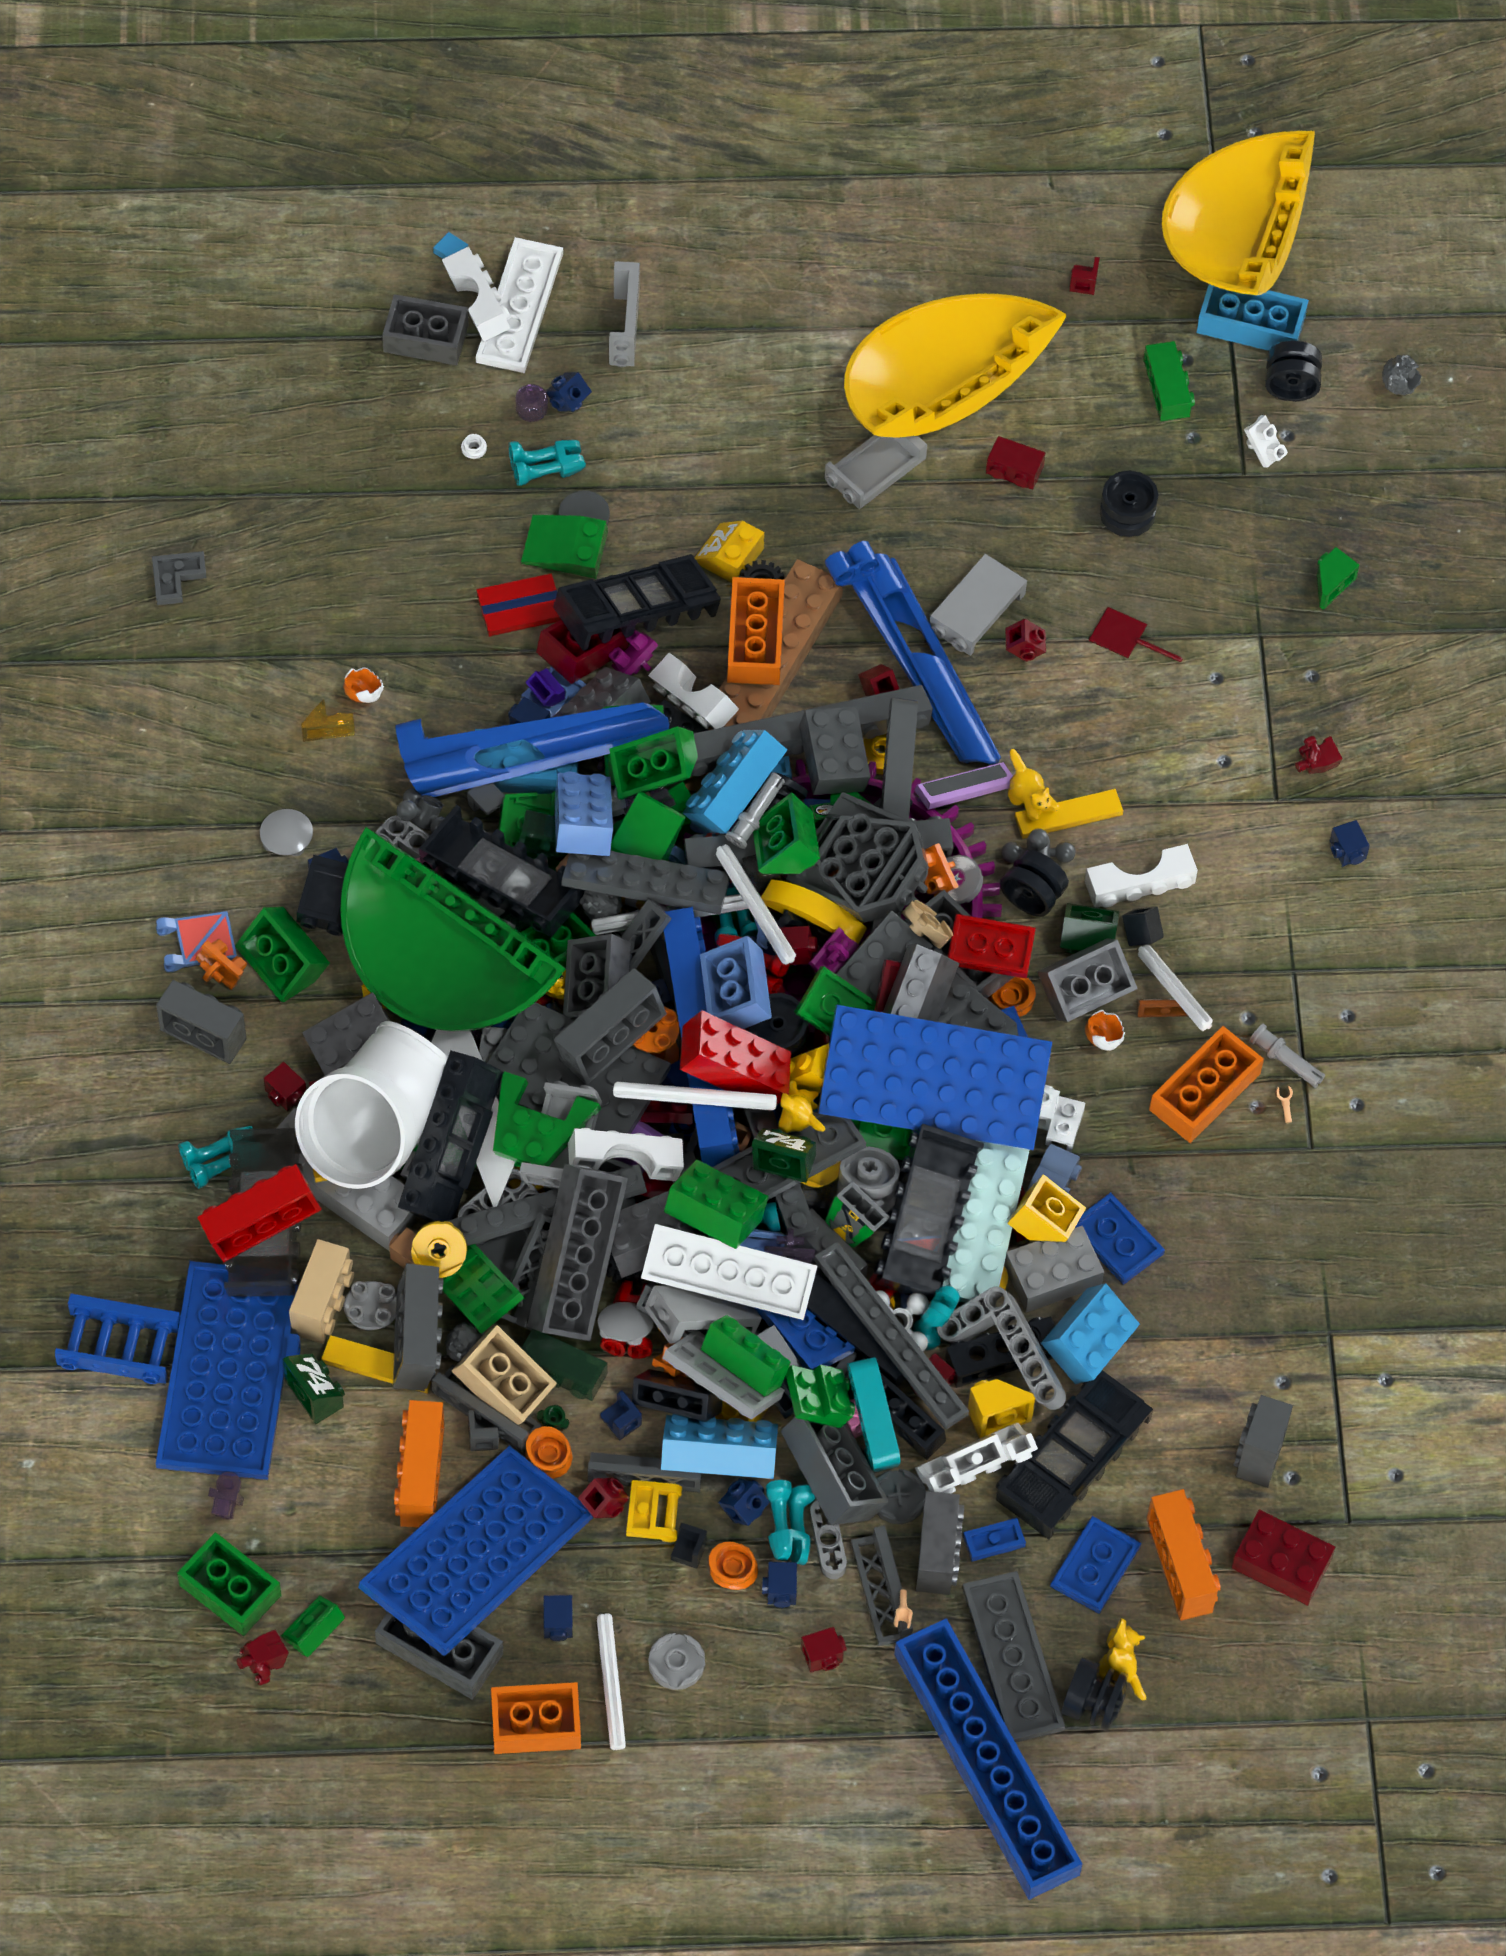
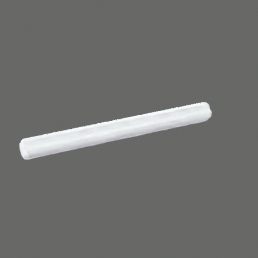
(755, 904)
(622, 921)
(695, 1095)

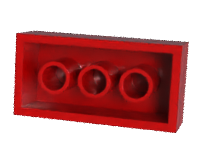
(733, 1057)
(259, 1212)

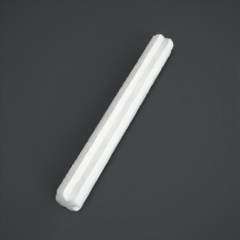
(1175, 987)
(611, 1681)

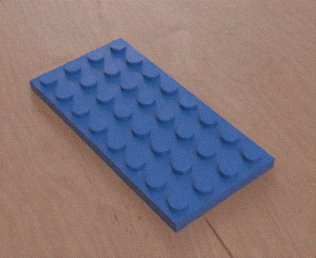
(934, 1075)
(224, 1379)
(476, 1550)

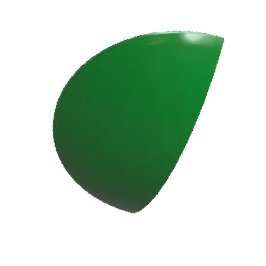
(432, 946)

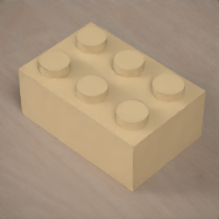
(321, 1291)
(504, 1376)

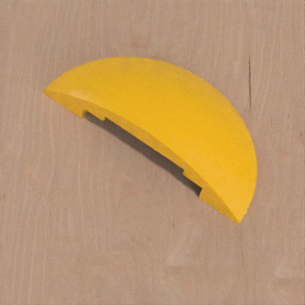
(1240, 211)
(944, 360)

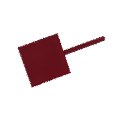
(1122, 633)

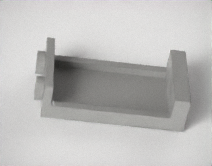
(626, 287)
(874, 467)
(976, 603)
(558, 1104)
(682, 1310)

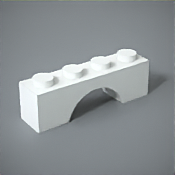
(466, 275)
(709, 704)
(1111, 885)
(657, 1155)

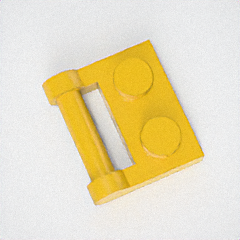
(644, 1508)

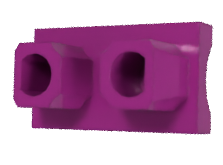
(635, 655)
(834, 952)

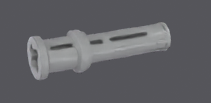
(749, 820)
(1277, 1049)

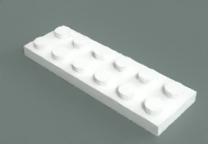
(525, 293)
(729, 1273)

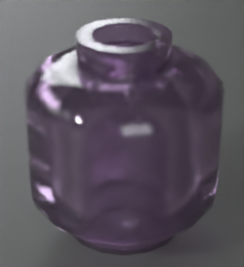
(531, 403)

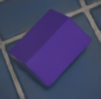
(546, 687)

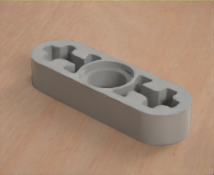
(824, 1550)

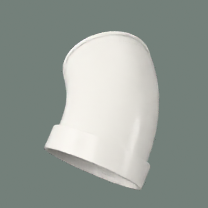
(373, 1111)

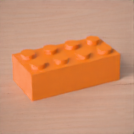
(755, 631)
(1206, 1084)
(419, 1462)
(1182, 1554)

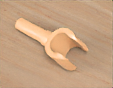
(1286, 1104)
(903, 1613)

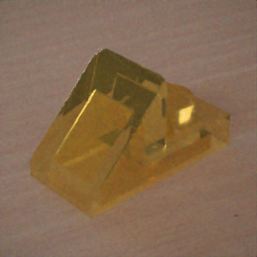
(320, 726)

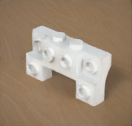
(1060, 1117)
(978, 1456)

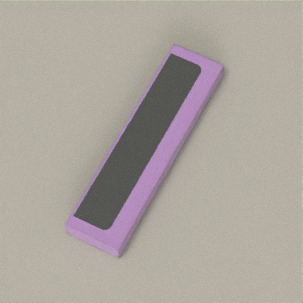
(964, 785)

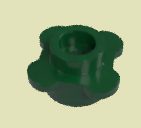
(555, 1412)

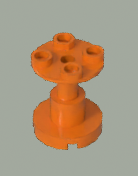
(662, 1038)

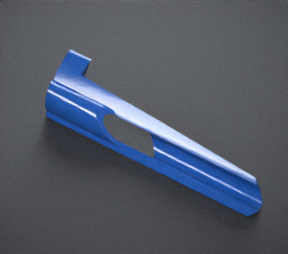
(891, 599)
(449, 765)

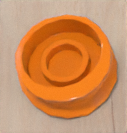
(1016, 993)
(549, 1451)
(733, 1565)

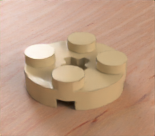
(926, 924)

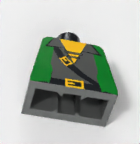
(855, 1215)

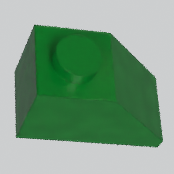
(1334, 575)

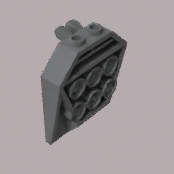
(887, 886)

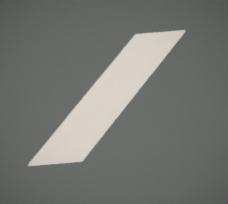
(493, 1168)

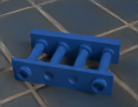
(115, 1312)

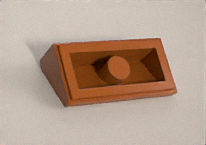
(1159, 1008)

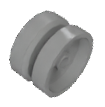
(874, 1173)

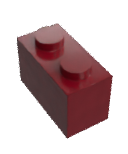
(1015, 463)

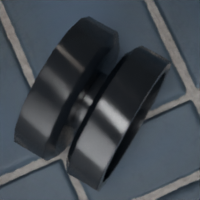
(1293, 371)
(1129, 503)
(1034, 883)
(791, 1031)

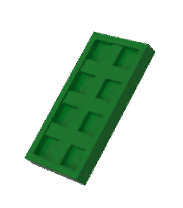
(480, 1290)

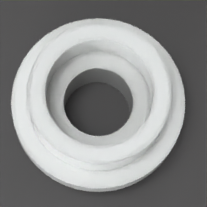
(474, 441)

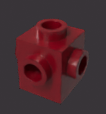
(1025, 640)
(604, 1497)

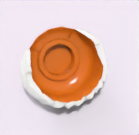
(362, 685)
(1104, 1030)

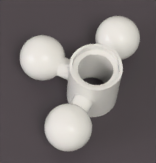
(916, 1304)

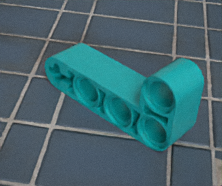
(874, 1415)

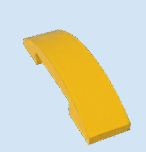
(812, 907)

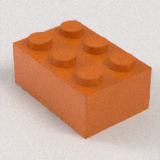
(536, 1718)

